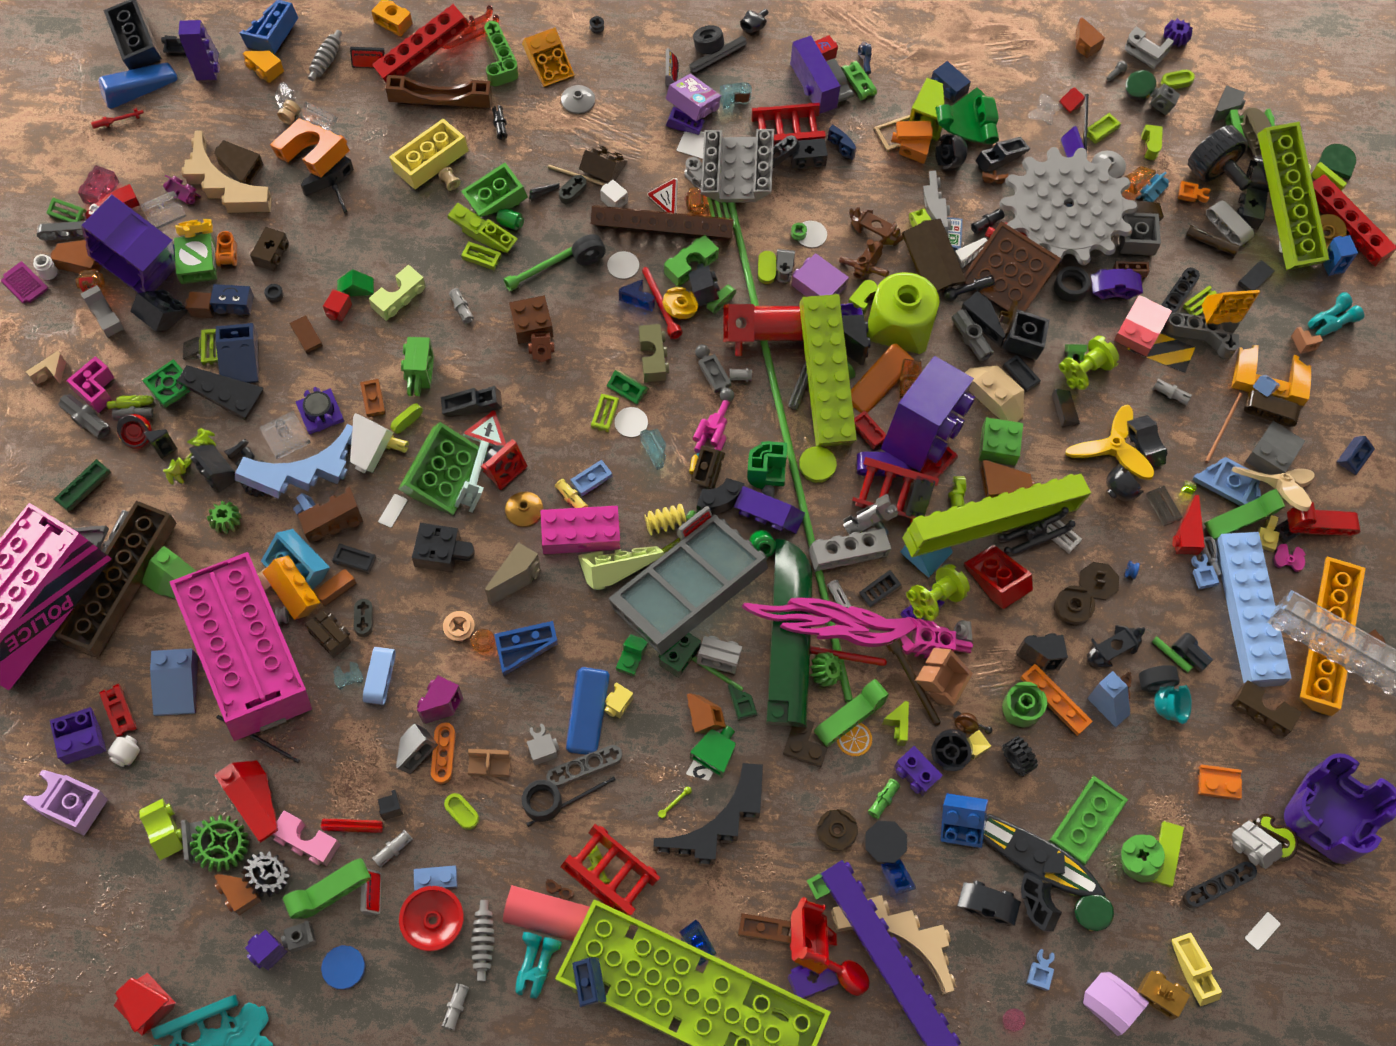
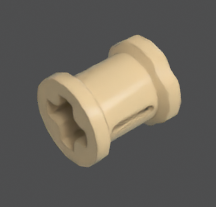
(449, 178)

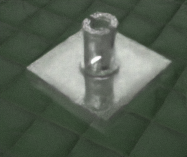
(285, 434)

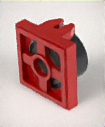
(504, 463)

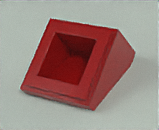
(1072, 100)

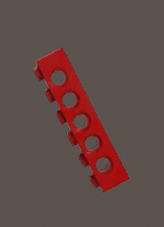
(422, 43)
(1363, 231)

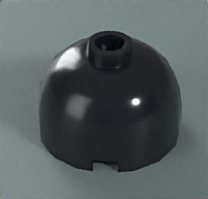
(951, 151)
(1122, 485)
(952, 749)

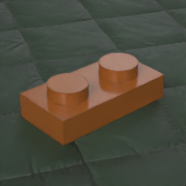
(372, 398)

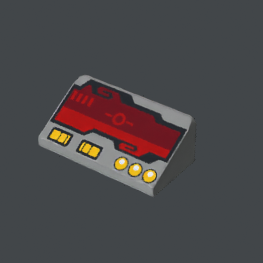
(672, 68)

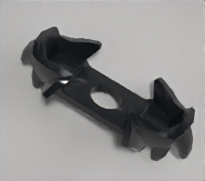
(1103, 653)

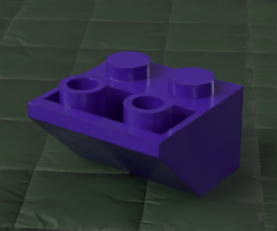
(77, 736)

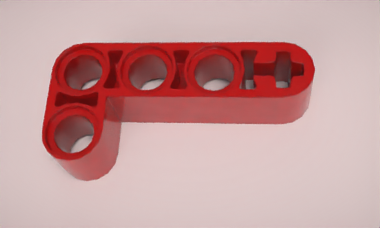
(1323, 522)

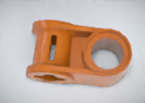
(226, 252)

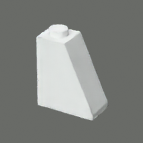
(367, 443)

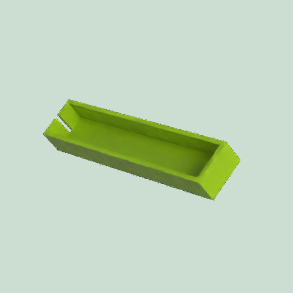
(994, 514)

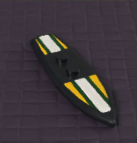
(1032, 853)

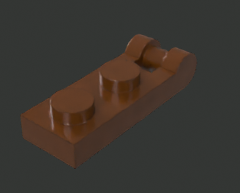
(764, 928)

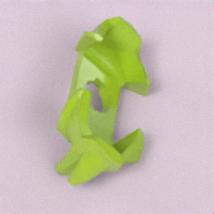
(179, 467)

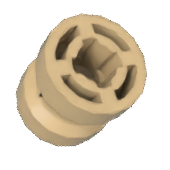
(288, 112)

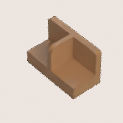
(489, 762)

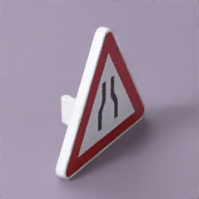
(666, 195)

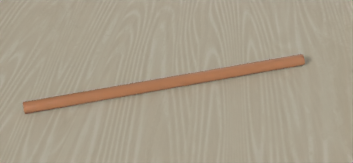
(1223, 428)

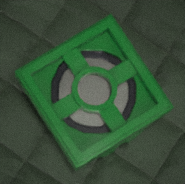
(167, 388)

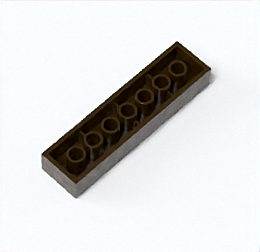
(106, 600)

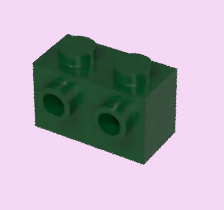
(680, 655)

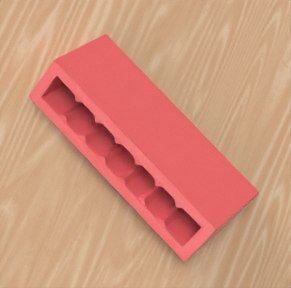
(544, 913)

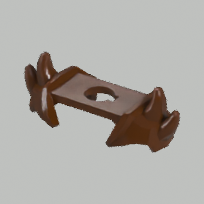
(889, 232)

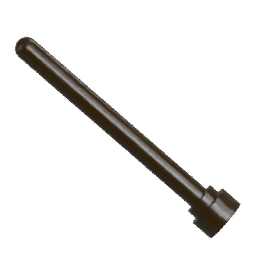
(896, 648)

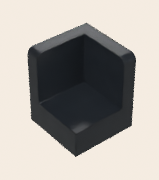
(390, 806)

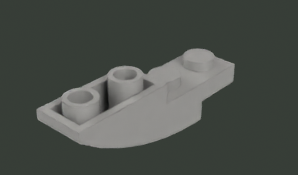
(934, 203)

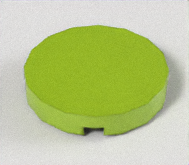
(817, 464)

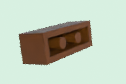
(1139, 267)

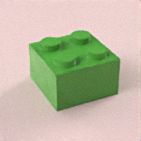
(1001, 441)

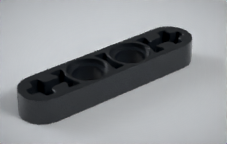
(1179, 295)
(1221, 887)

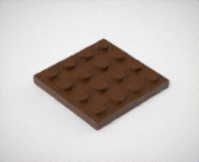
(1017, 267)

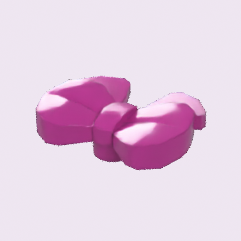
(1283, 558)

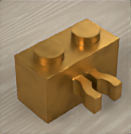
(1163, 995)

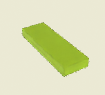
(1170, 839)

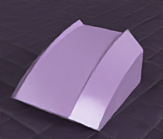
(1114, 1002)

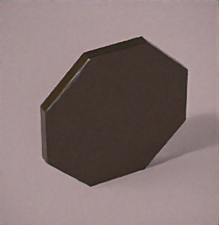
(1008, 317)
(1099, 580)

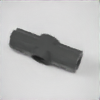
(978, 342)
(84, 416)

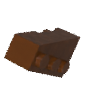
(330, 517)

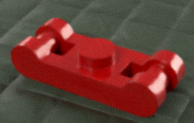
(118, 710)

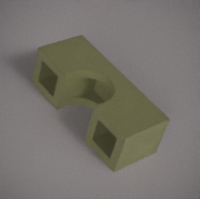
(652, 339)

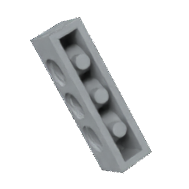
(824, 560)

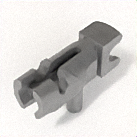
(872, 516)

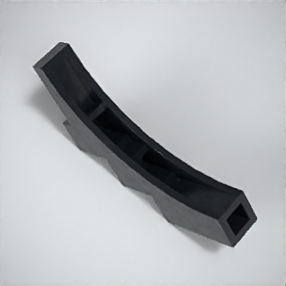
(703, 841)

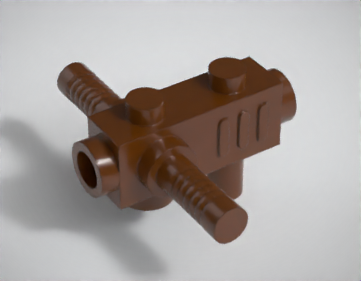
(866, 263)

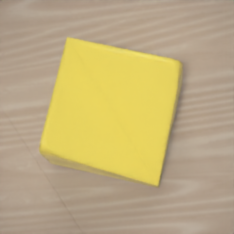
(979, 743)

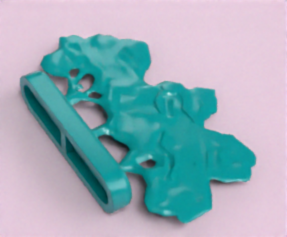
(246, 1031)

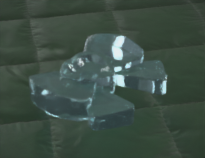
(342, 679)

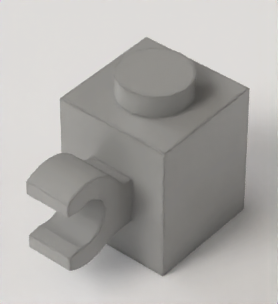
(542, 746)

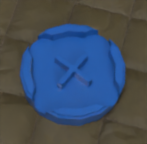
(343, 967)

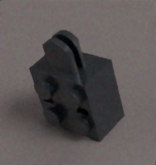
(440, 547)

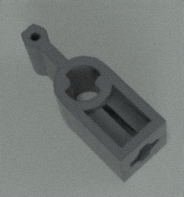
(845, 91)

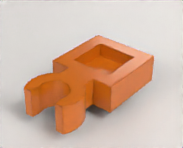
(1190, 192)

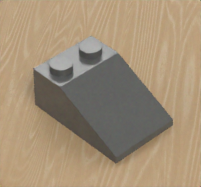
(1275, 450)

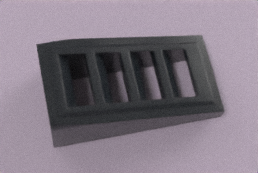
(882, 579)

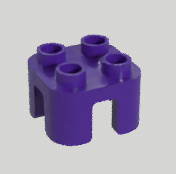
(1340, 812)

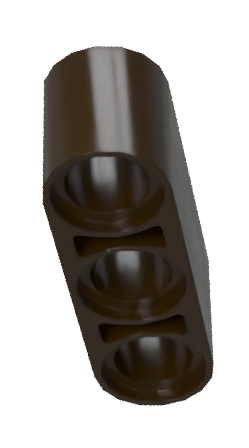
(1272, 408)

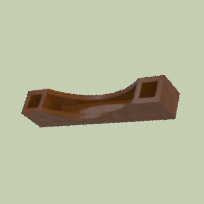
(472, 94)

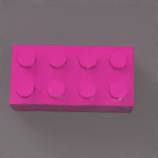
(580, 529)

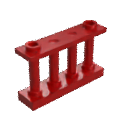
(792, 112)
(890, 472)
(591, 879)

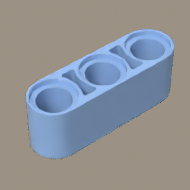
(379, 675)

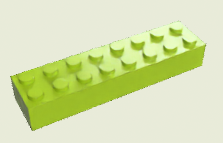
(1292, 195)
(827, 370)

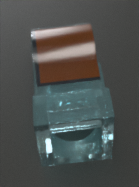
(735, 93)

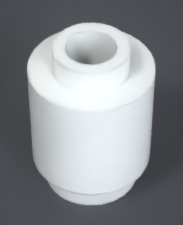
(45, 267)

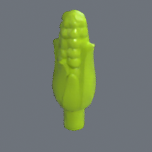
(126, 401)

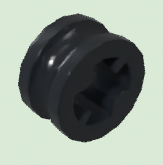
(596, 20)

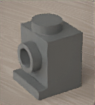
(306, 939)

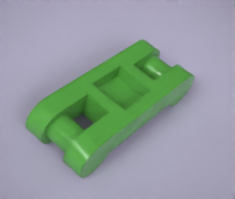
(858, 80)

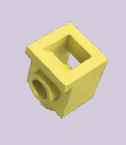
(618, 701)

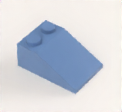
(174, 681)

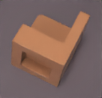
(1305, 341)

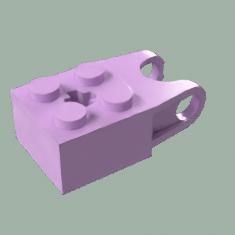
(68, 802)

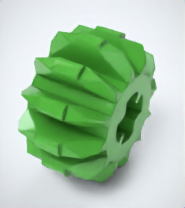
(224, 510)
(826, 669)

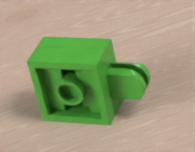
(417, 364)

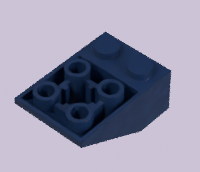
(238, 352)

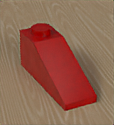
(1189, 536)

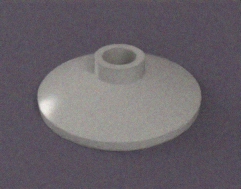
(578, 99)
(1117, 160)

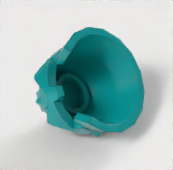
(1173, 703)

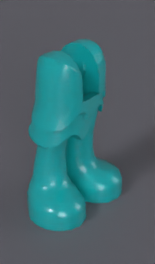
(1332, 323)
(539, 973)

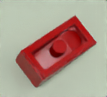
(936, 470)

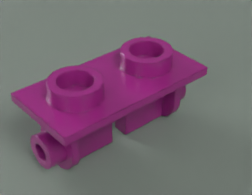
(187, 192)

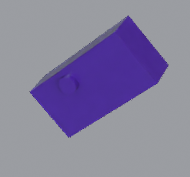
(814, 74)

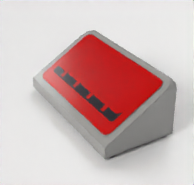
(694, 522)
(371, 894)

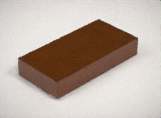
(306, 334)

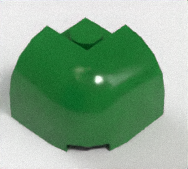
(767, 464)

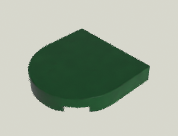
(1339, 160)

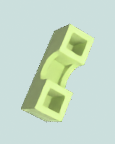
(389, 303)

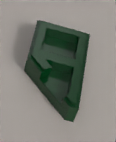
(742, 703)

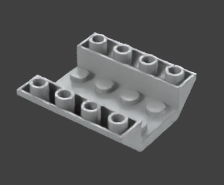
(737, 166)

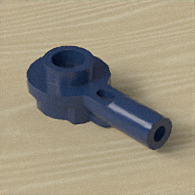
(864, 51)

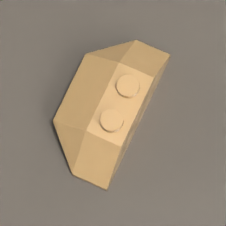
(997, 392)

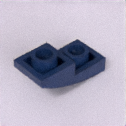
(846, 145)

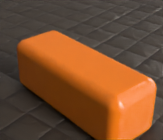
(879, 379)

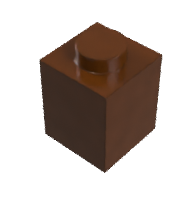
(199, 305)

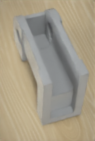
(1146, 49)
(100, 308)

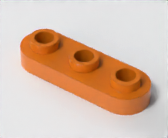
(445, 744)

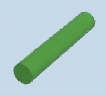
(1172, 654)

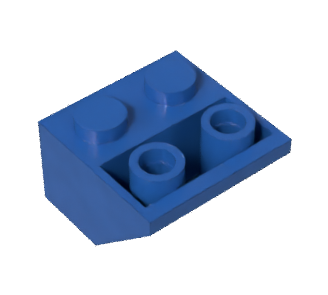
(964, 820)

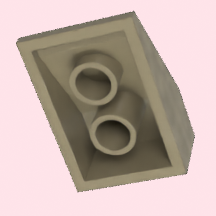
(514, 574)

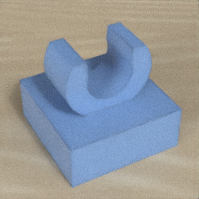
(305, 503)

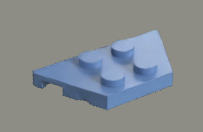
(1229, 484)

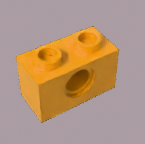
(392, 17)

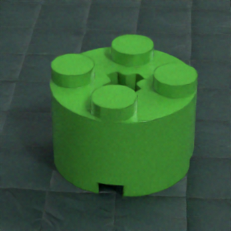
(1018, 713)
(1148, 848)

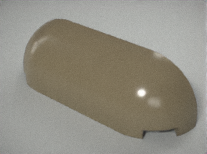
(1254, 122)

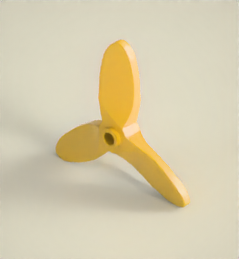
(1116, 446)

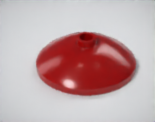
(427, 904)

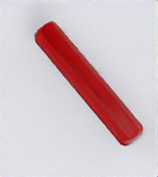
(350, 825)

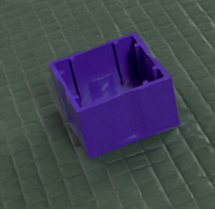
(128, 246)

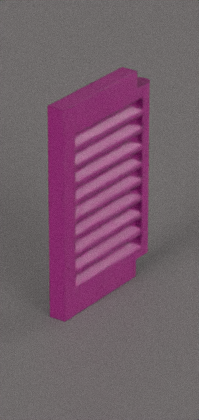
(23, 283)

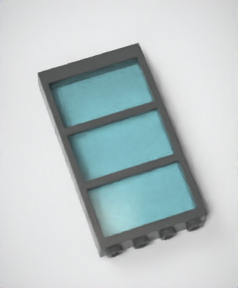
(688, 583)

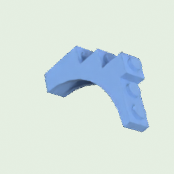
(276, 477)

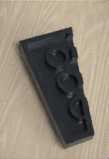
(223, 391)

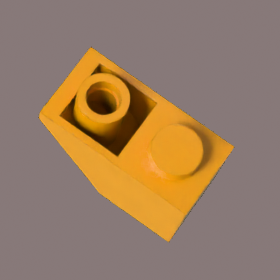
(264, 64)

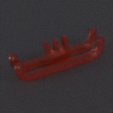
(471, 32)

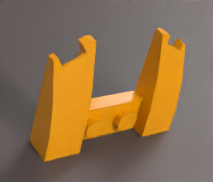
(1295, 390)

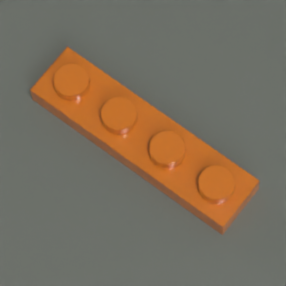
(1058, 700)

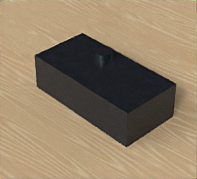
(132, 34)

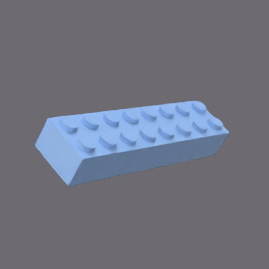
(1250, 607)

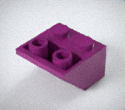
(440, 701)

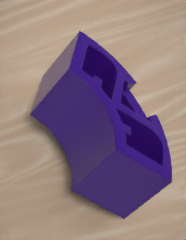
(1116, 283)

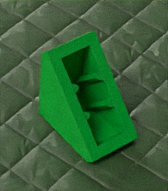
(356, 284)

